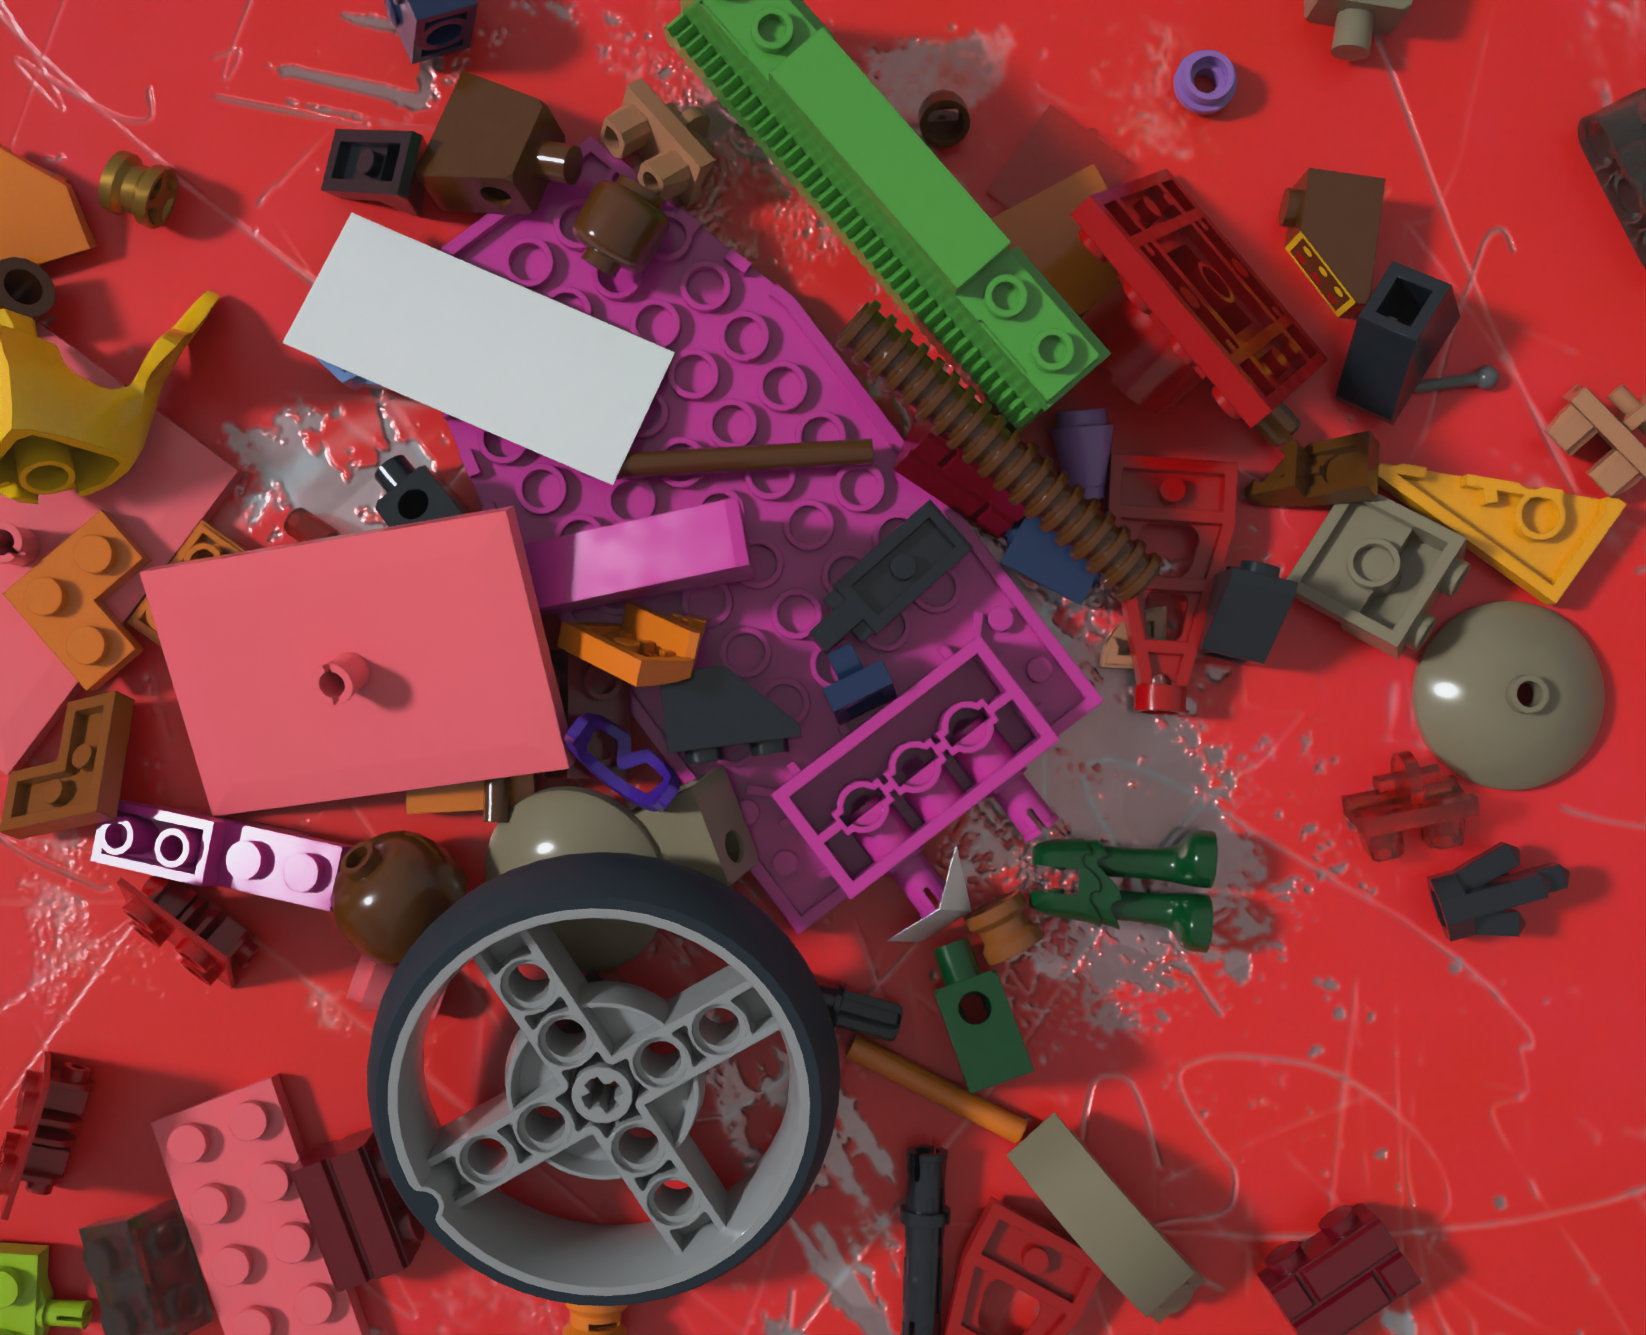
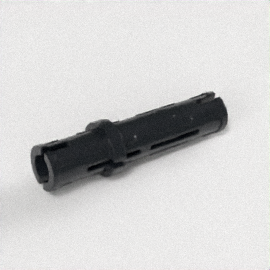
(924, 1233)

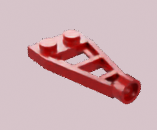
(1172, 494)
(1028, 1257)

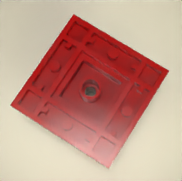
(1187, 306)

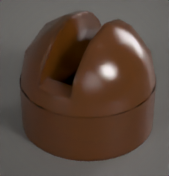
(943, 127)

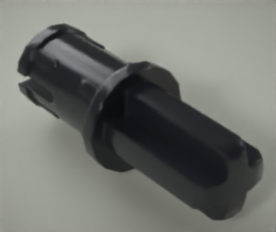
(862, 1013)

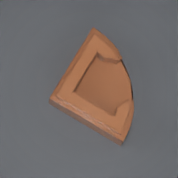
(1116, 651)

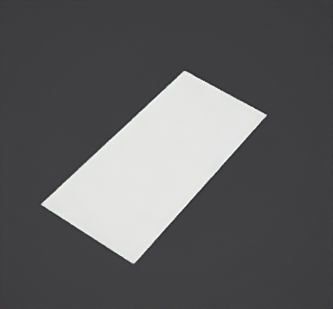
(480, 348)

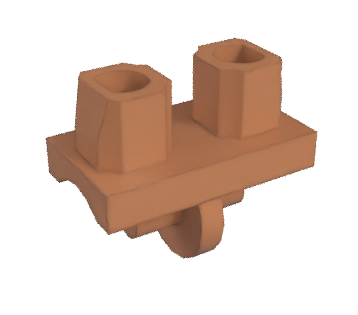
(665, 138)
(1586, 417)

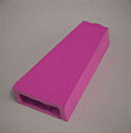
(642, 558)

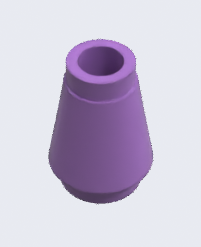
(1084, 448)

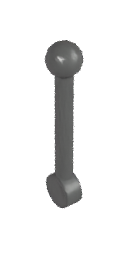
(1485, 378)

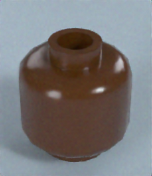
(621, 226)

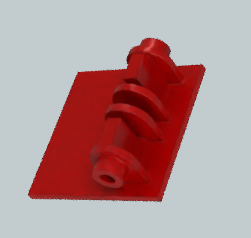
(158, 921)
(37, 1151)

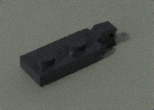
(891, 577)

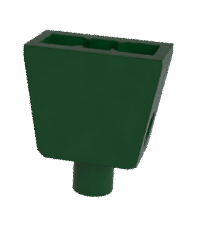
(987, 1050)

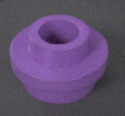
(1210, 65)

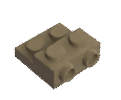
(1380, 572)

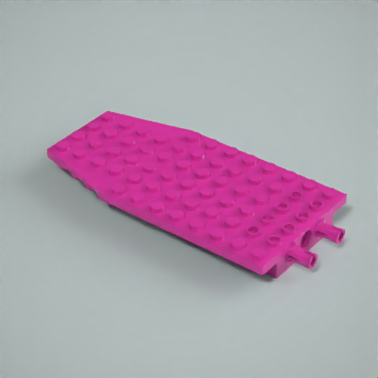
(968, 659)

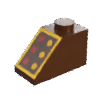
(1334, 234)

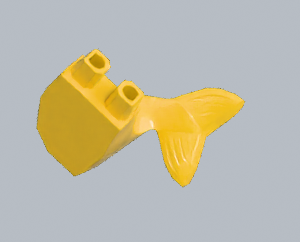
(65, 429)

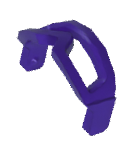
(578, 739)

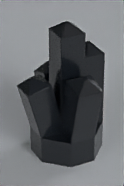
(1479, 892)

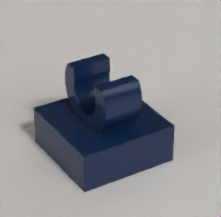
(858, 687)

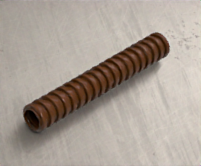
(999, 452)

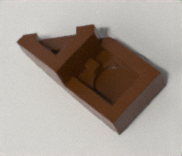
(1321, 473)

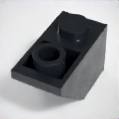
(1396, 341)
(1245, 613)
(722, 711)

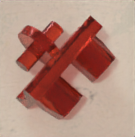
(1409, 800)

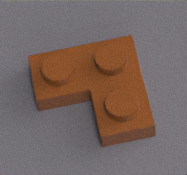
(86, 778)

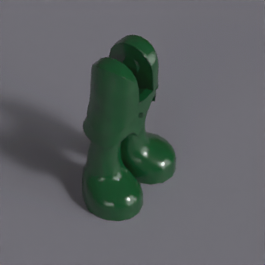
(1101, 902)

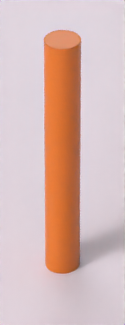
(936, 1089)

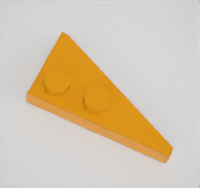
(1521, 531)

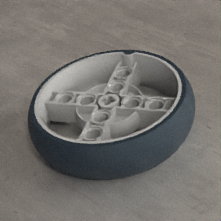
(694, 1230)

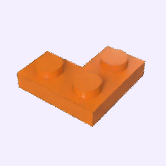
(67, 594)

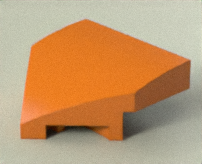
(38, 212)
(642, 649)

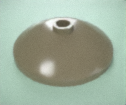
(1470, 701)
(576, 822)

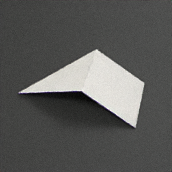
(952, 907)

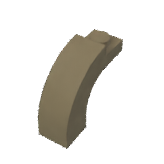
(1105, 1220)

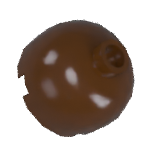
(393, 892)

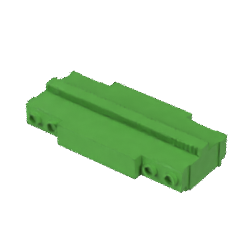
(889, 201)

